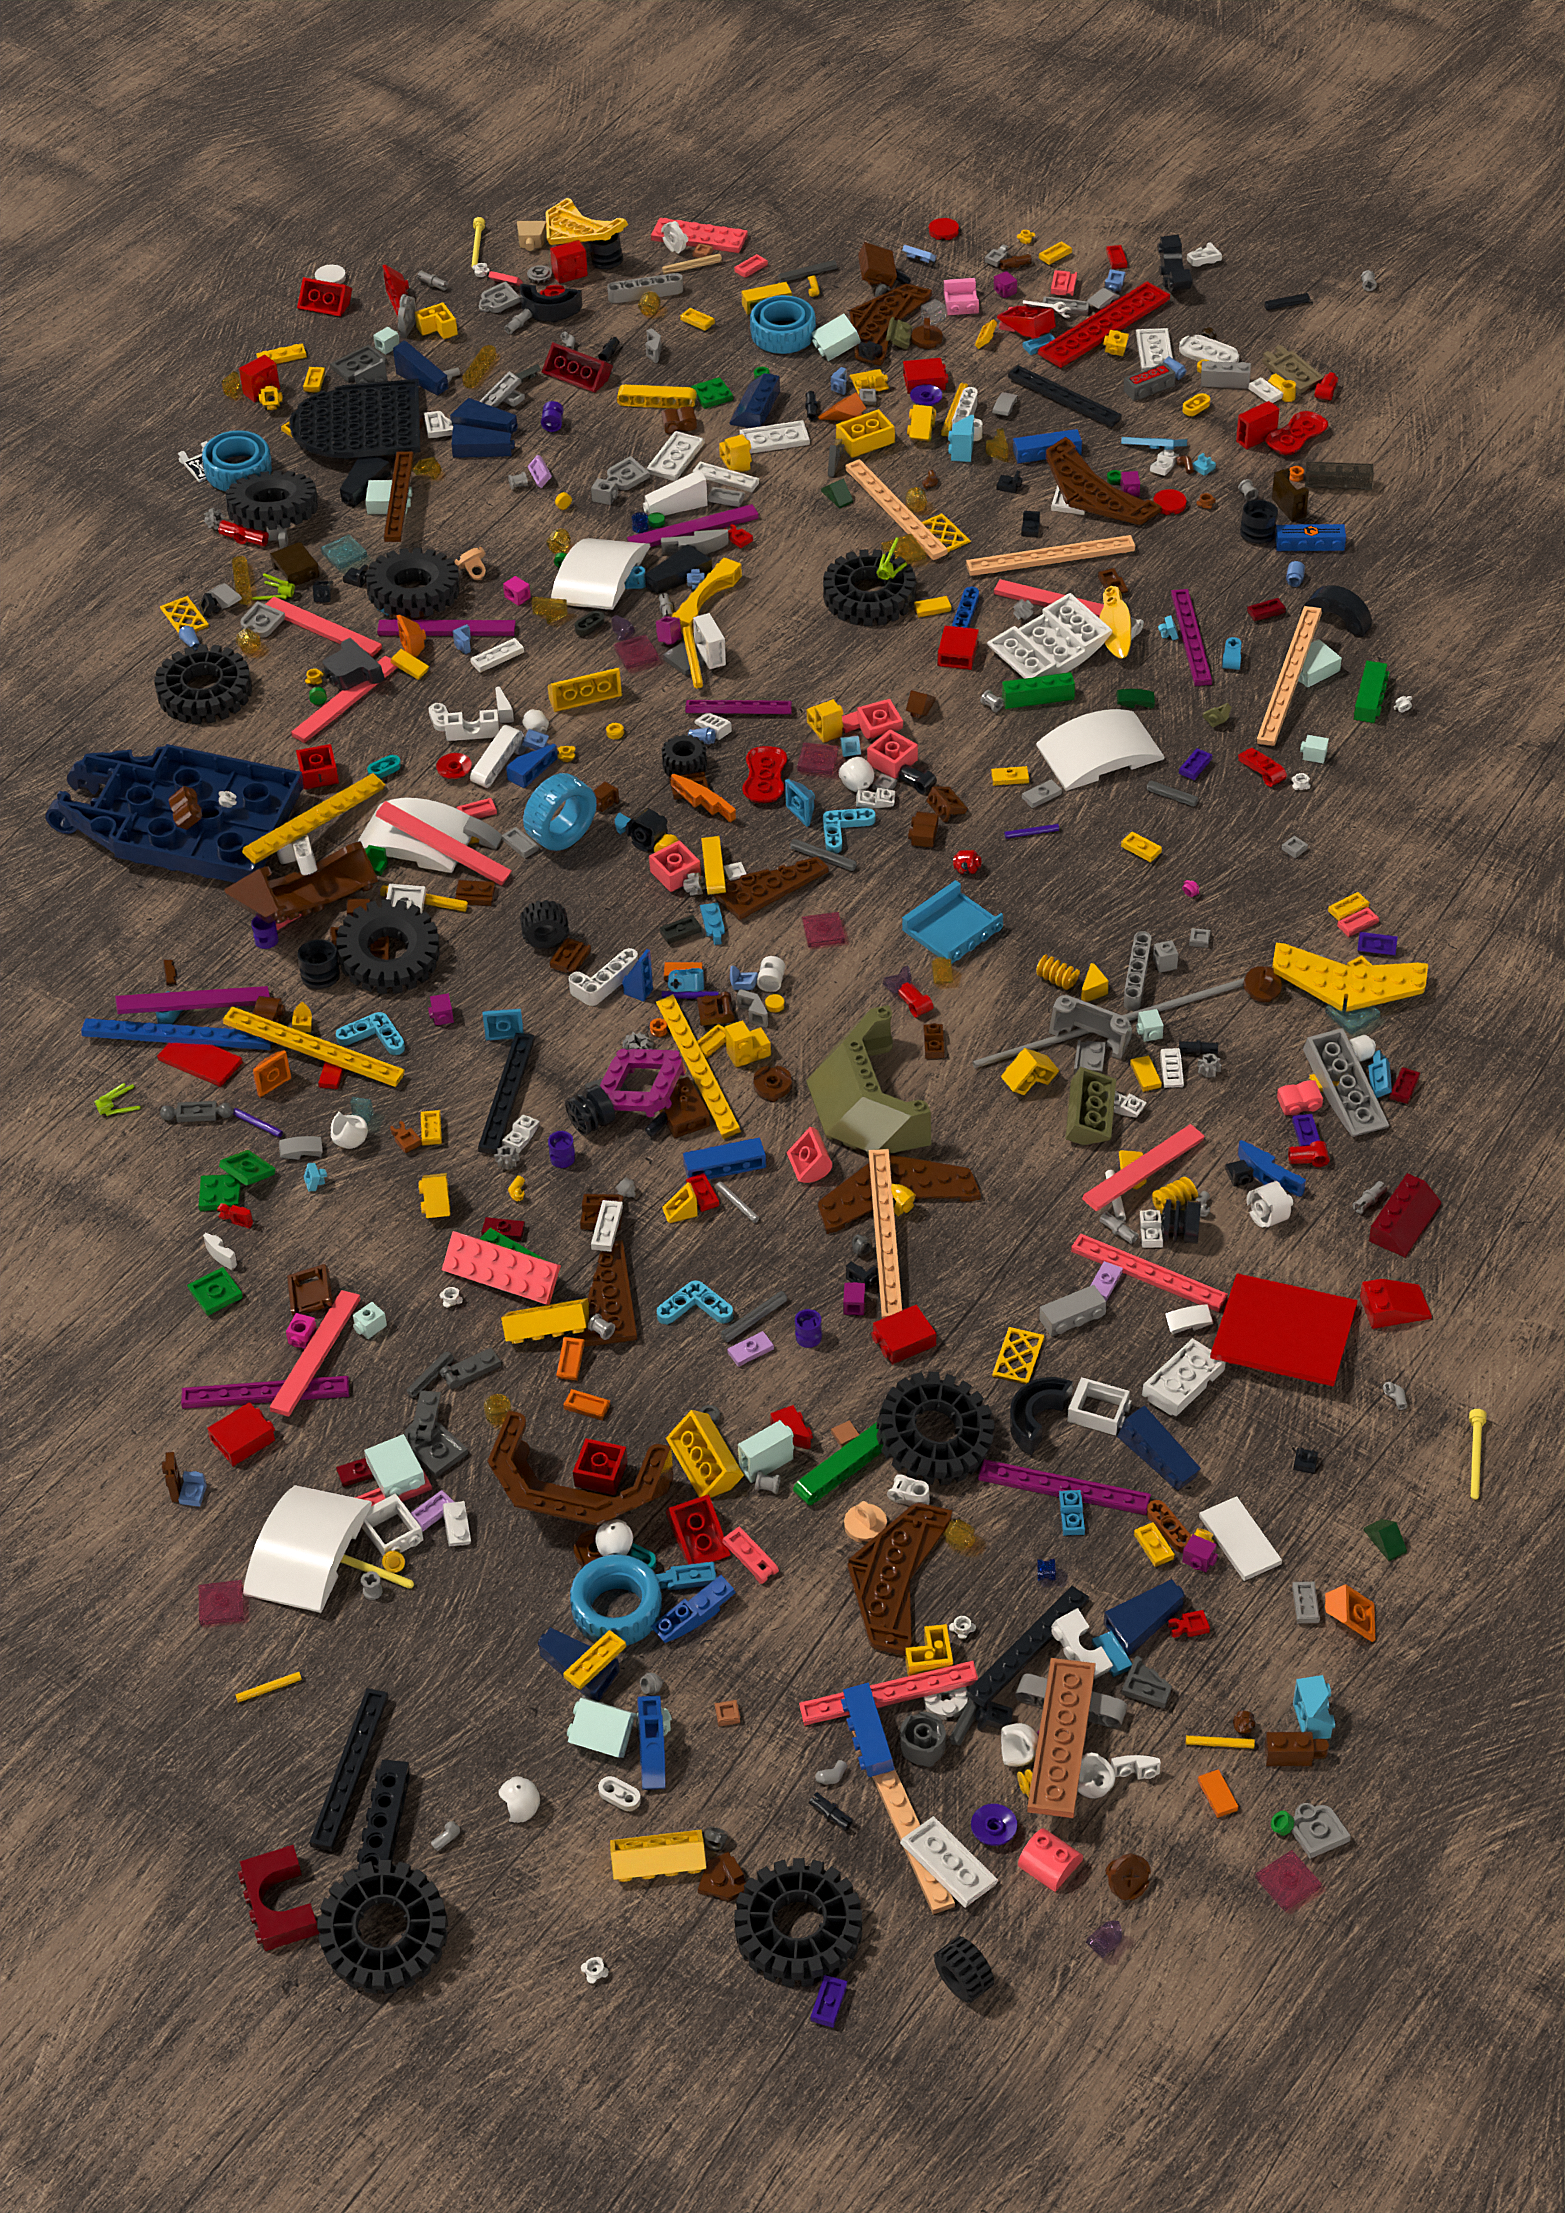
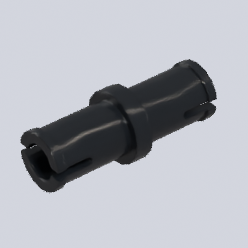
(609, 349)
(811, 405)
(1198, 1047)
(831, 1811)

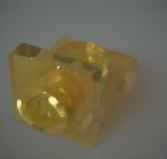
(231, 384)
(427, 466)
(942, 970)

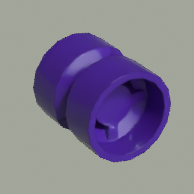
(552, 416)
(264, 933)
(561, 1149)
(808, 1328)

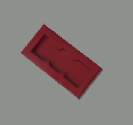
(1266, 609)
(1404, 1085)
(510, 1228)
(354, 1472)

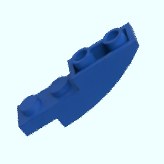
(1267, 1171)
(696, 1611)
(651, 1742)

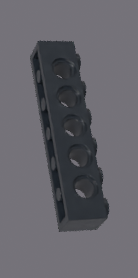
(389, 1773)

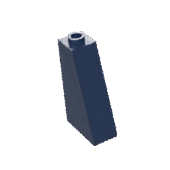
(413, 365)
(484, 416)
(480, 442)
(1143, 1615)
(563, 1651)

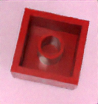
(568, 261)
(257, 376)
(317, 766)
(600, 1466)

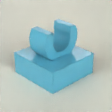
(1204, 465)
(1168, 629)
(850, 746)
(314, 1176)

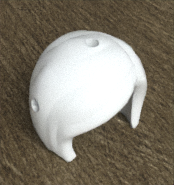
(856, 774)
(348, 1130)
(614, 1538)
(1018, 1744)
(1095, 1776)
(521, 1798)

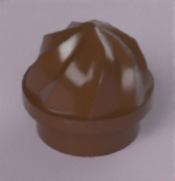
(1244, 1722)

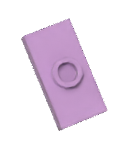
(539, 471)
(1107, 1278)
(750, 1348)
(431, 1510)

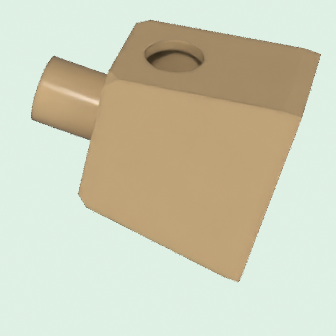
(531, 234)

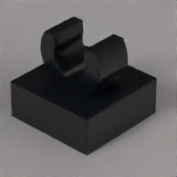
(208, 605)
(1305, 1460)

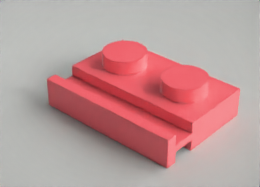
(1063, 283)

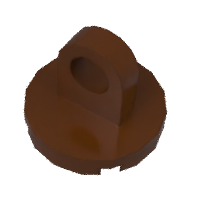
(926, 335)
(1262, 984)
(1128, 1876)

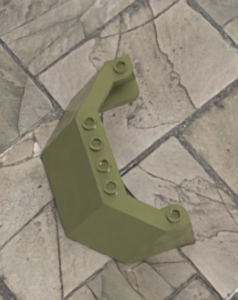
(851, 1098)

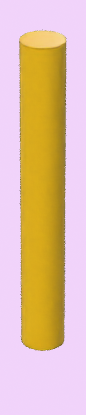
(267, 1687)
(1219, 1741)

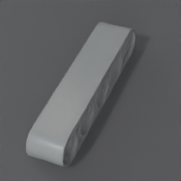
(633, 289)
(1137, 971)
(1103, 1708)

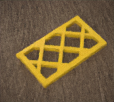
(955, 544)
(191, 607)
(1029, 1367)

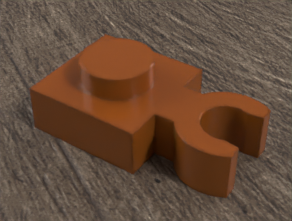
(406, 1139)

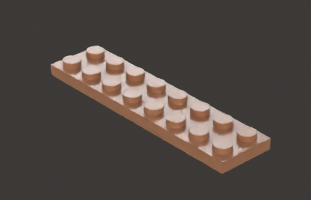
(1061, 1738)

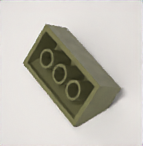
(1090, 1107)

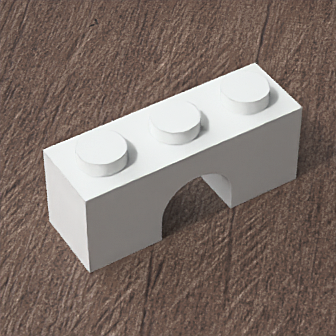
(459, 729)
(1067, 1631)

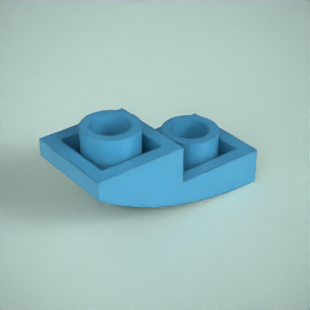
(1071, 1512)

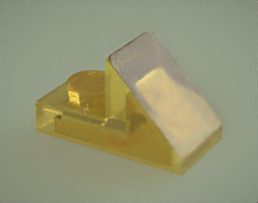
(998, 447)
(551, 607)

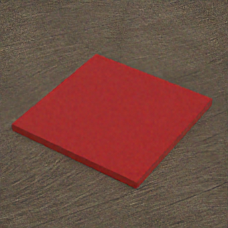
(1284, 1329)

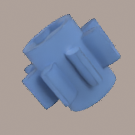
(694, 578)

